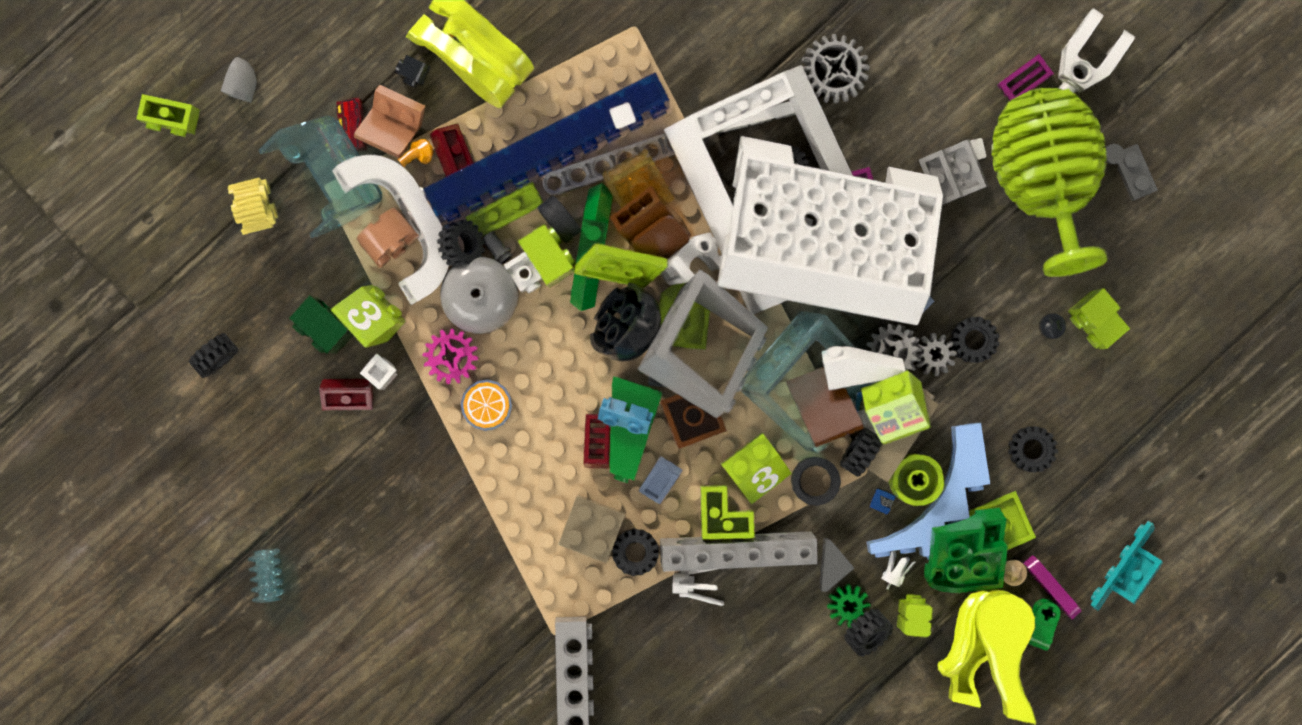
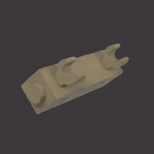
(892, 453)

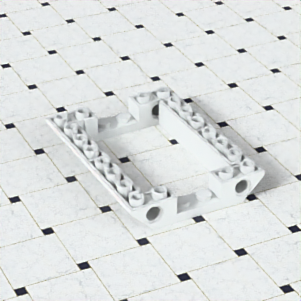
(701, 173)

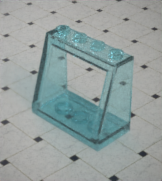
(781, 358)

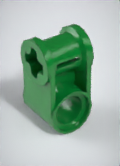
(1044, 624)

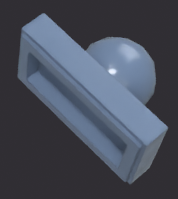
(660, 480)

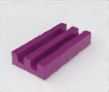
(1043, 66)

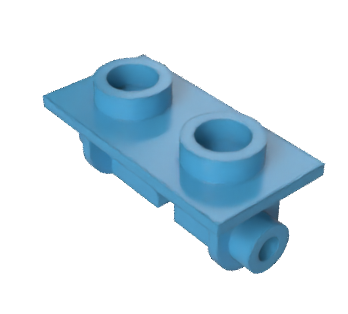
(613, 414)

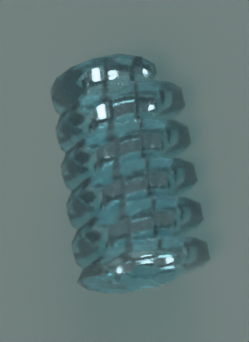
(266, 575)

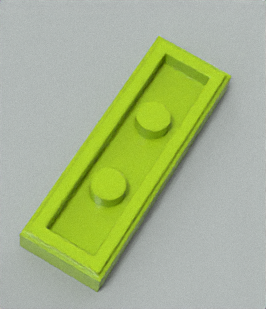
(506, 209)

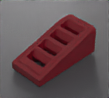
(596, 463)

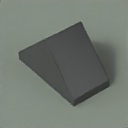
(833, 565)

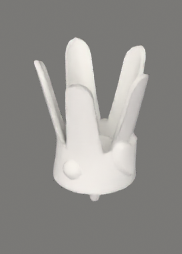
(897, 576)

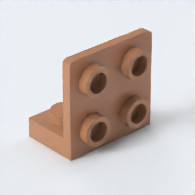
(391, 122)

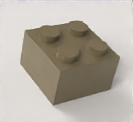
(592, 528)

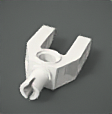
(1070, 57)

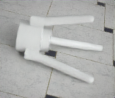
(684, 586)

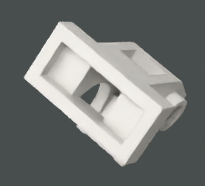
(699, 246)

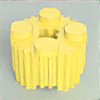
(252, 205)

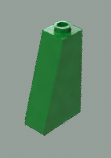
(625, 446)

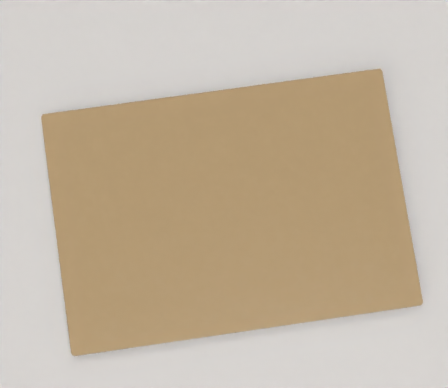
(555, 377)

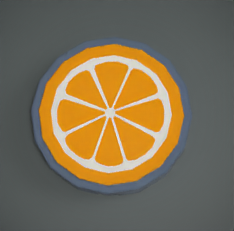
(486, 405)

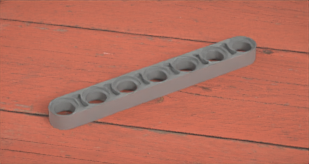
(612, 158)

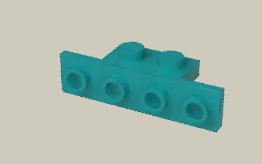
(1132, 572)

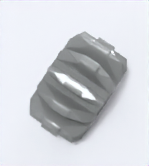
(942, 351)

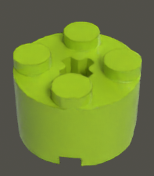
(930, 475)

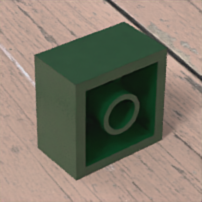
(320, 324)

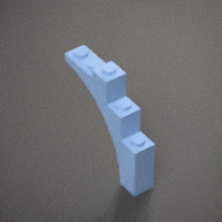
(966, 469)

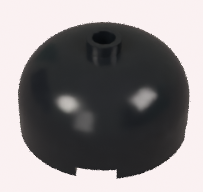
(634, 331)

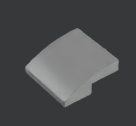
(956, 171)

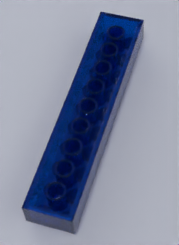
(544, 150)

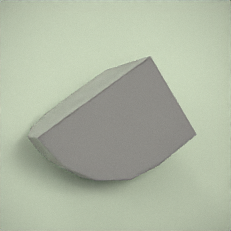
(240, 80)

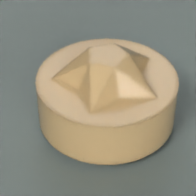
(1014, 573)

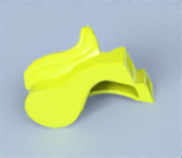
(484, 61)
(995, 629)

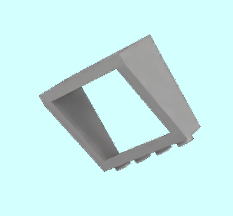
(676, 375)

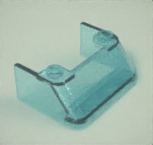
(322, 147)

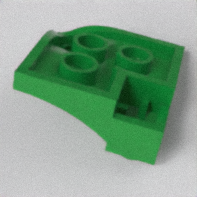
(968, 553)

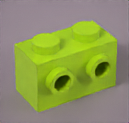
(168, 114)

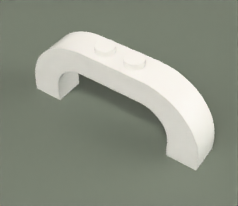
(415, 208)

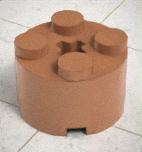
(387, 237)

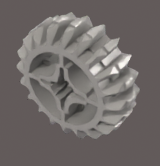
(844, 75)

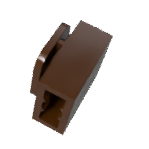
(651, 225)

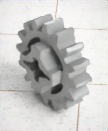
(905, 348)

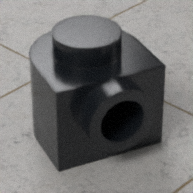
(412, 71)

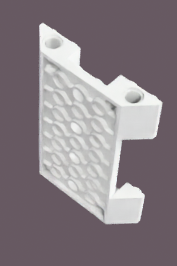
(829, 261)

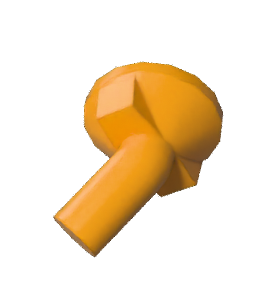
(421, 150)

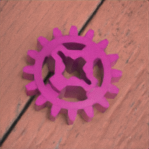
(439, 360)

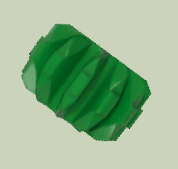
(852, 596)

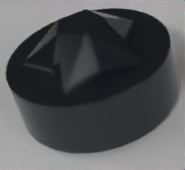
(1052, 326)

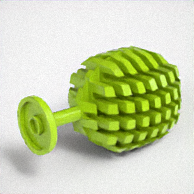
(1052, 166)

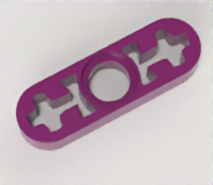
(1052, 587)

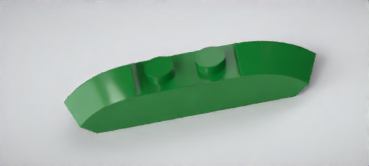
(593, 232)

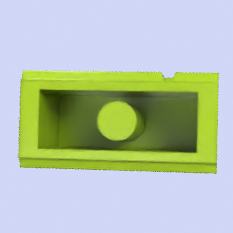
(914, 616)

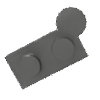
(1132, 170)

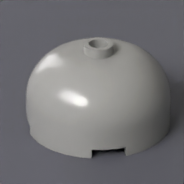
(494, 304)

